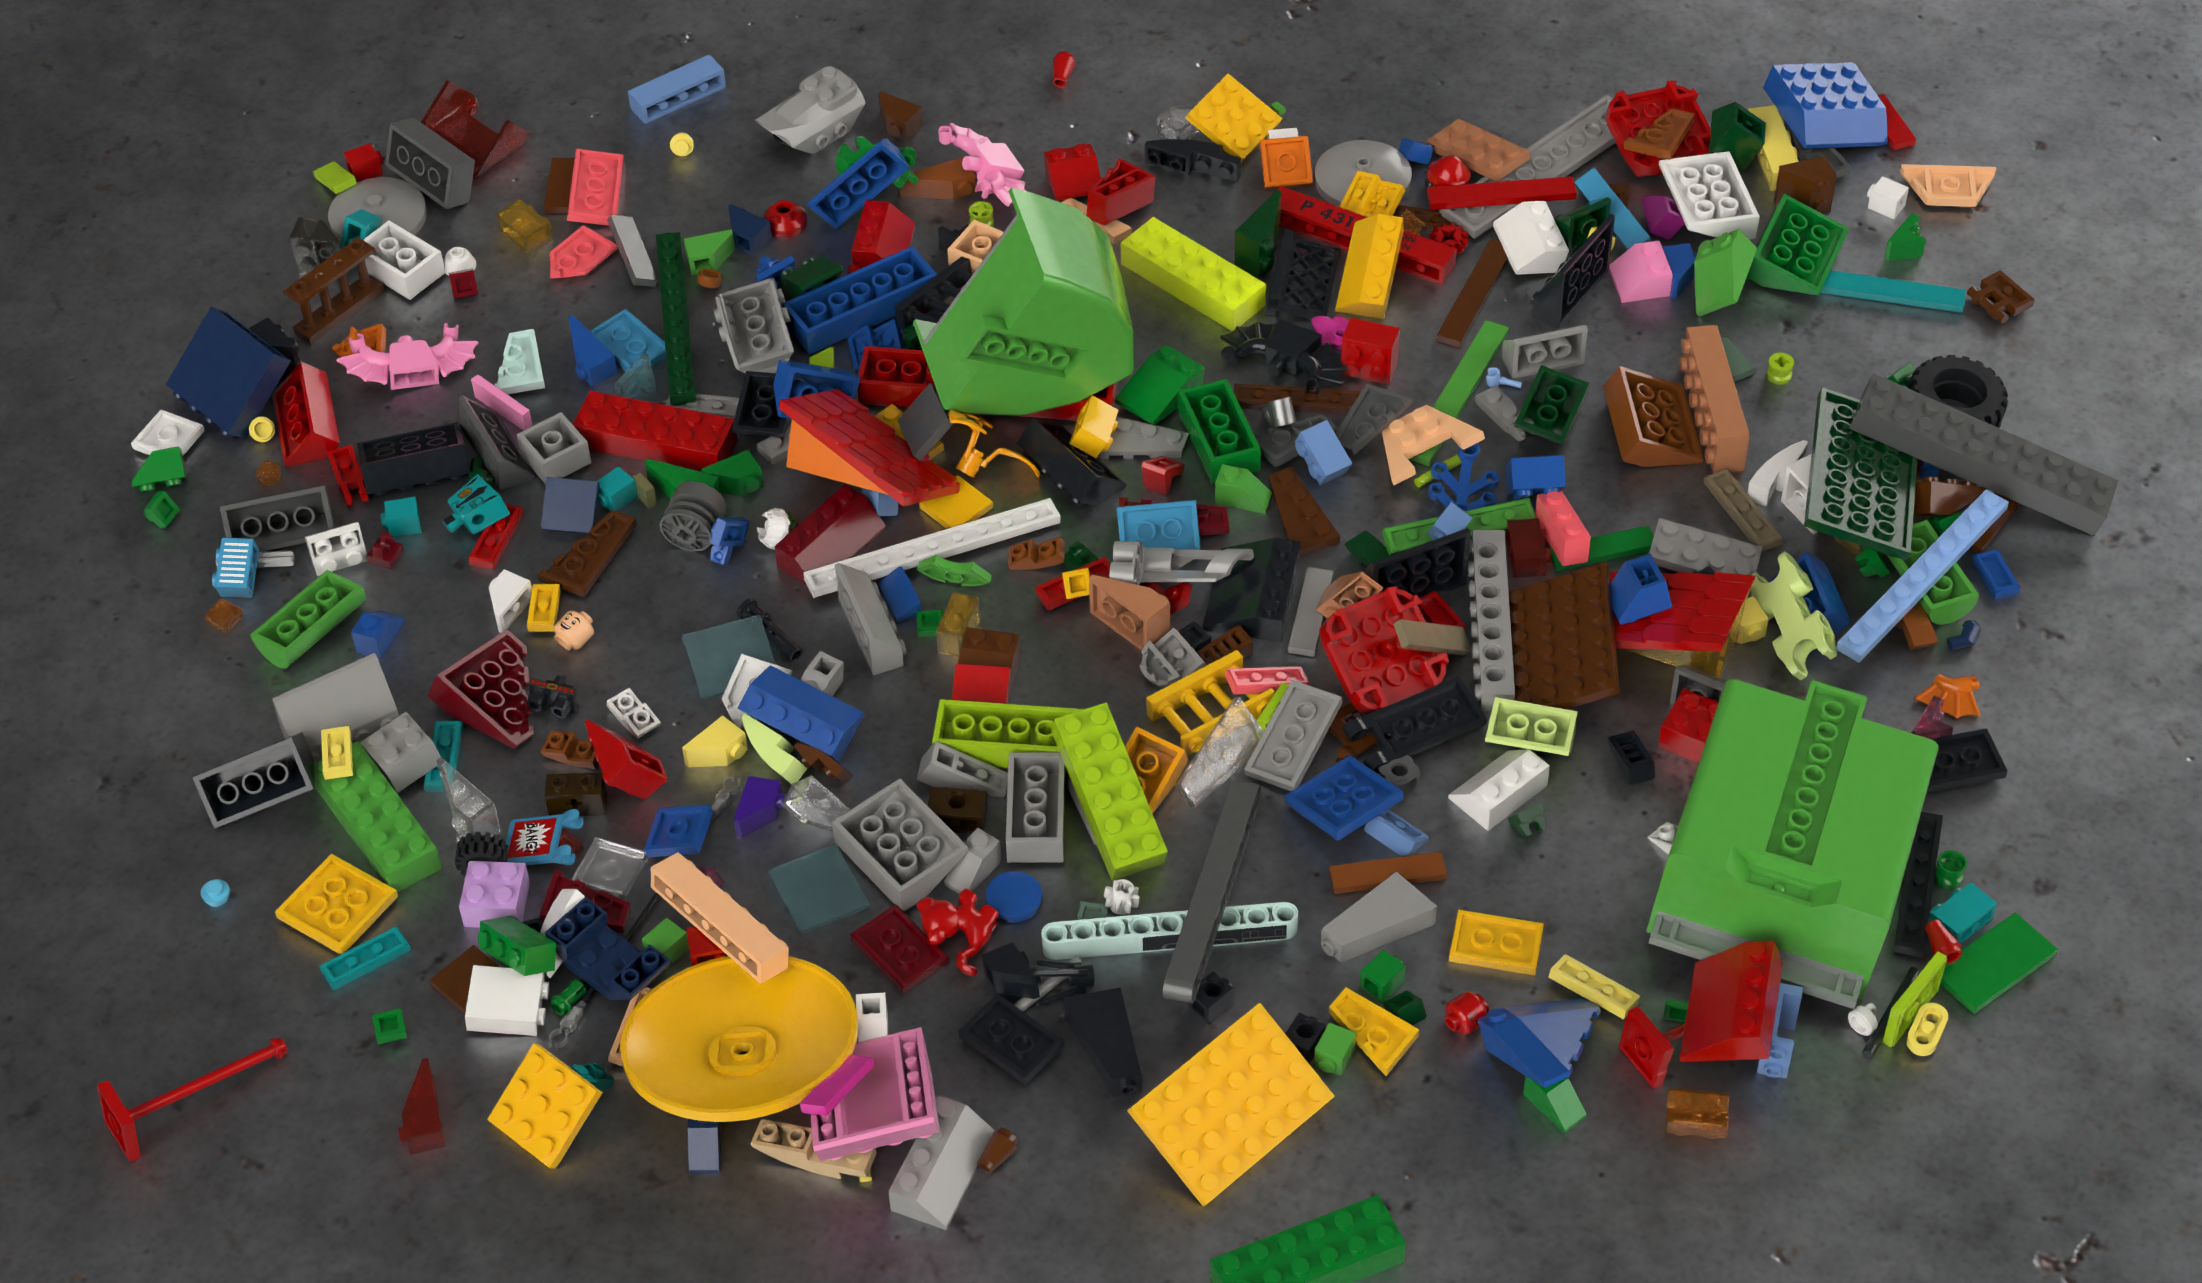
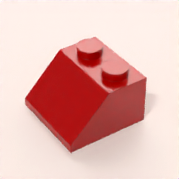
(1071, 170)

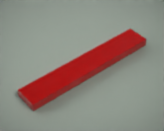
(1501, 193)

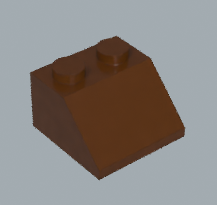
(1808, 182)

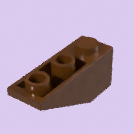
(1943, 497)

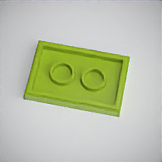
(1918, 993)

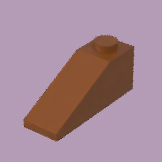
(941, 182)

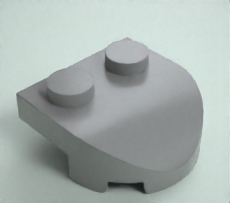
(1169, 659)

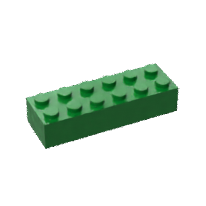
(1324, 1250)

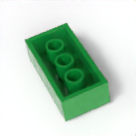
(1218, 428)

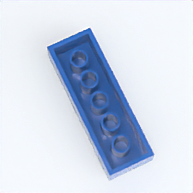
(856, 300)

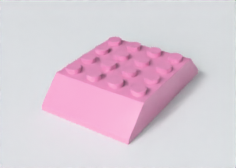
(887, 1105)

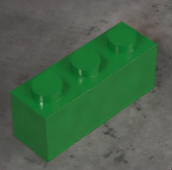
(517, 945)

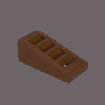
(1234, 638)

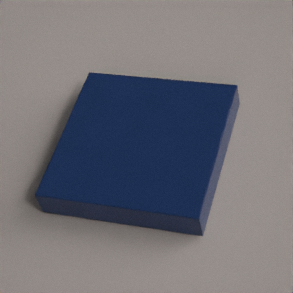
(569, 505)

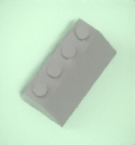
(869, 619)
(940, 1166)

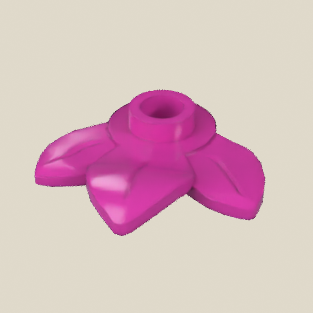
(1331, 329)

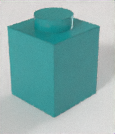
(616, 490)
(401, 517)

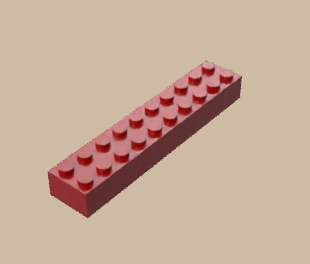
(902, 374)

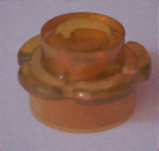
(268, 473)

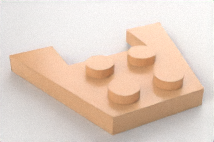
(1420, 432)

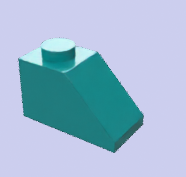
(359, 225)

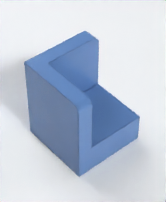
(882, 503)

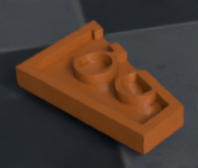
(1664, 135)

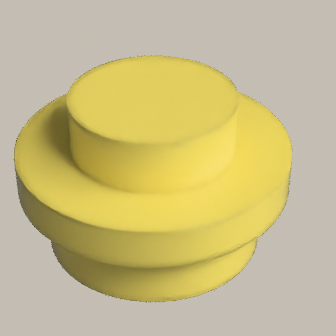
(681, 144)
(262, 429)

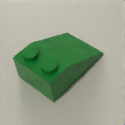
(1155, 385)

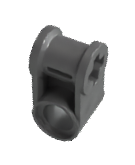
(1279, 412)

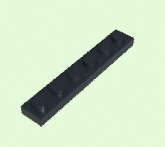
(1918, 886)

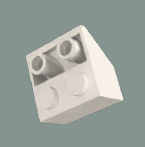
(336, 548)

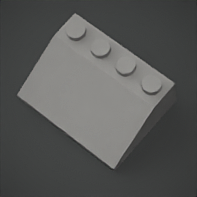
(346, 697)
(899, 843)

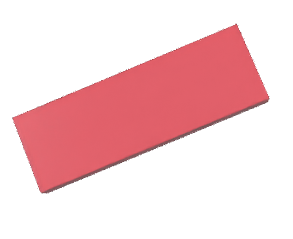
(1262, 679)

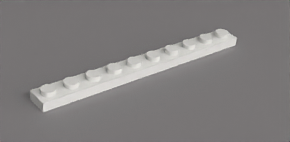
(941, 543)

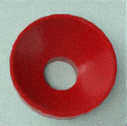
(786, 224)

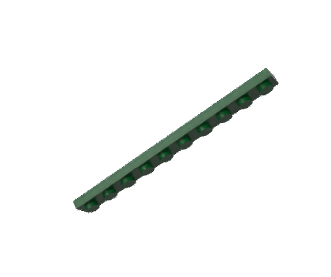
(675, 319)

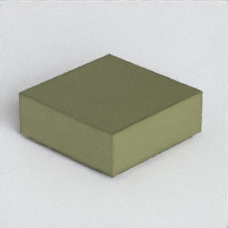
(645, 490)

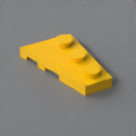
(1377, 1031)

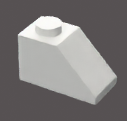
(509, 597)

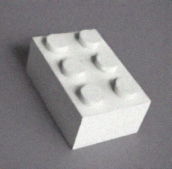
(403, 260)

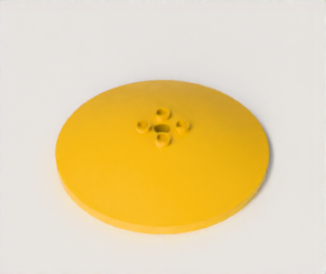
(691, 1027)

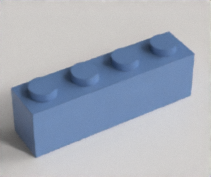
(676, 89)

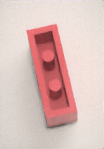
(1563, 528)

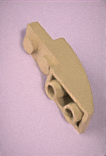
(795, 1147)

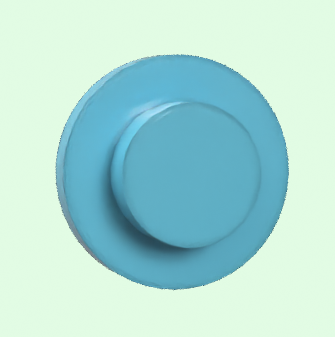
(215, 892)

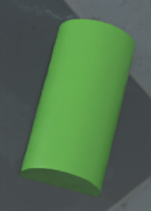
(1952, 594)
(307, 618)

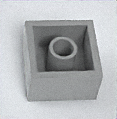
(554, 448)
(401, 751)

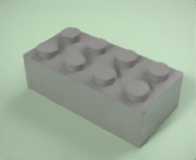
(1035, 807)

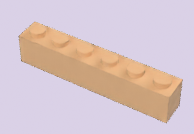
(719, 917)

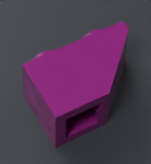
(1662, 216)

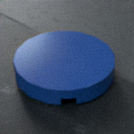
(1014, 896)

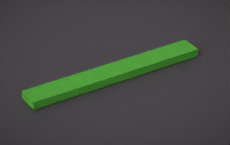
(1467, 378)

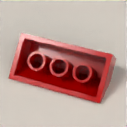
(305, 416)

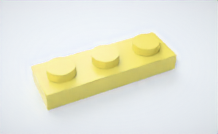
(1594, 986)

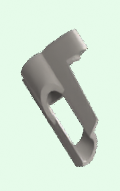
(1140, 564)

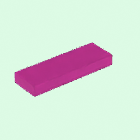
(837, 1085)

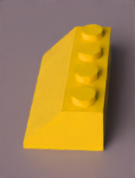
(1370, 266)

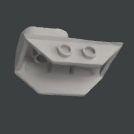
(817, 112)
(755, 326)

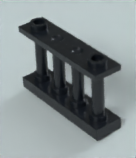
(933, 294)

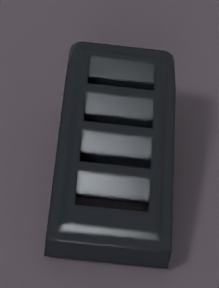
(1633, 759)

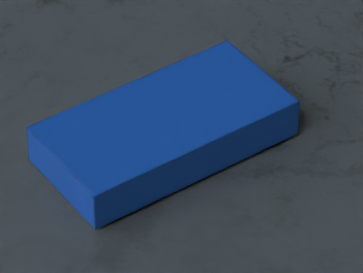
(1996, 574)

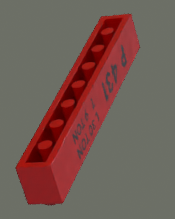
(1335, 227)

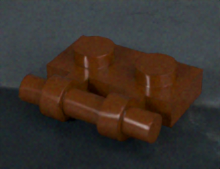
(2005, 291)

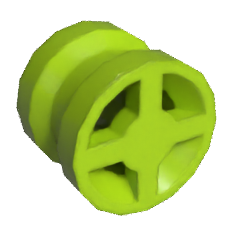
(982, 212)
(1780, 368)

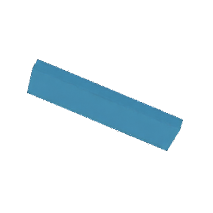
(1625, 225)

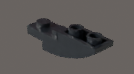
(1190, 155)

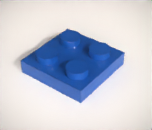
(678, 830)

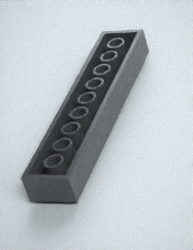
(1984, 454)

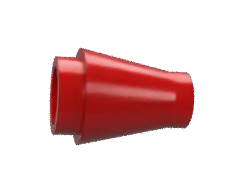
(1062, 68)
(1943, 941)

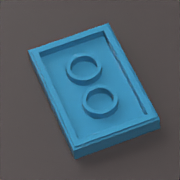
(629, 339)
(1160, 525)

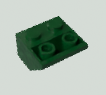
(1738, 132)

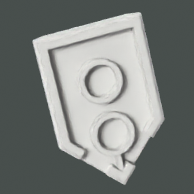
(744, 674)

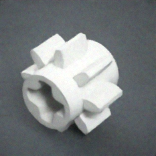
(1121, 897)

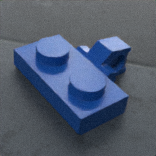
(725, 535)

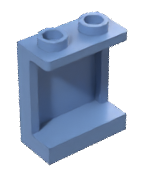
(1786, 1017)

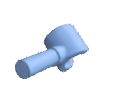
(1494, 378)

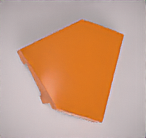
(374, 338)

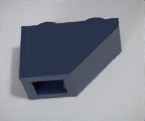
(749, 230)

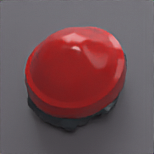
(1447, 172)

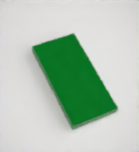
(1996, 962)

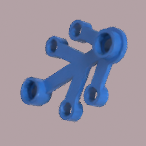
(1462, 488)

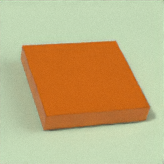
(1286, 162)

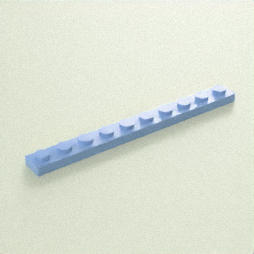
(1921, 576)

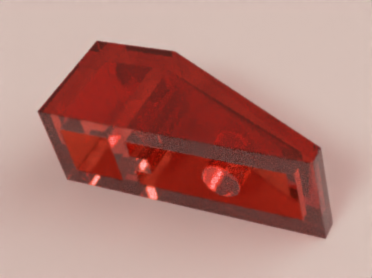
(421, 1114)

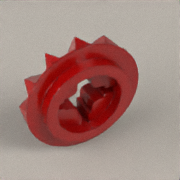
(1460, 237)

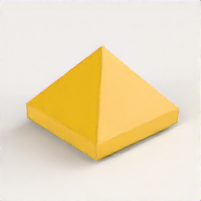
(1076, 583)

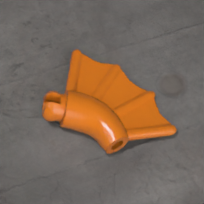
(1955, 693)

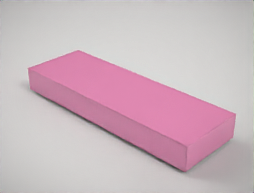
(501, 403)

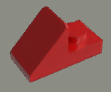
(1159, 473)

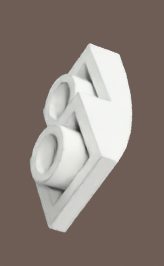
(632, 713)

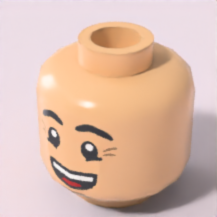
(573, 630)

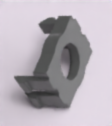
(1408, 763)

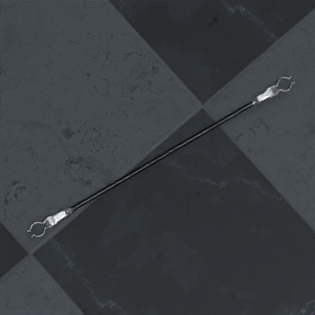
(570, 1021)

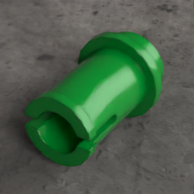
(562, 1003)

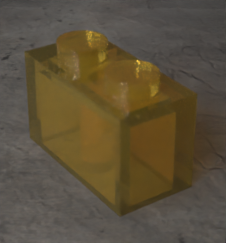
(524, 226)
(960, 613)

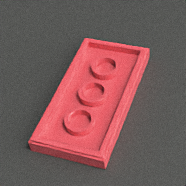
(595, 186)

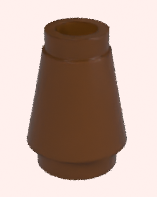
(998, 1149)

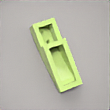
(773, 750)

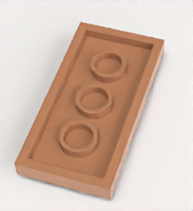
(1479, 149)

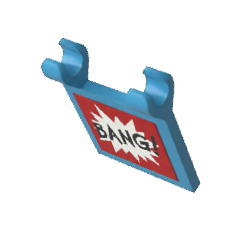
(537, 839)

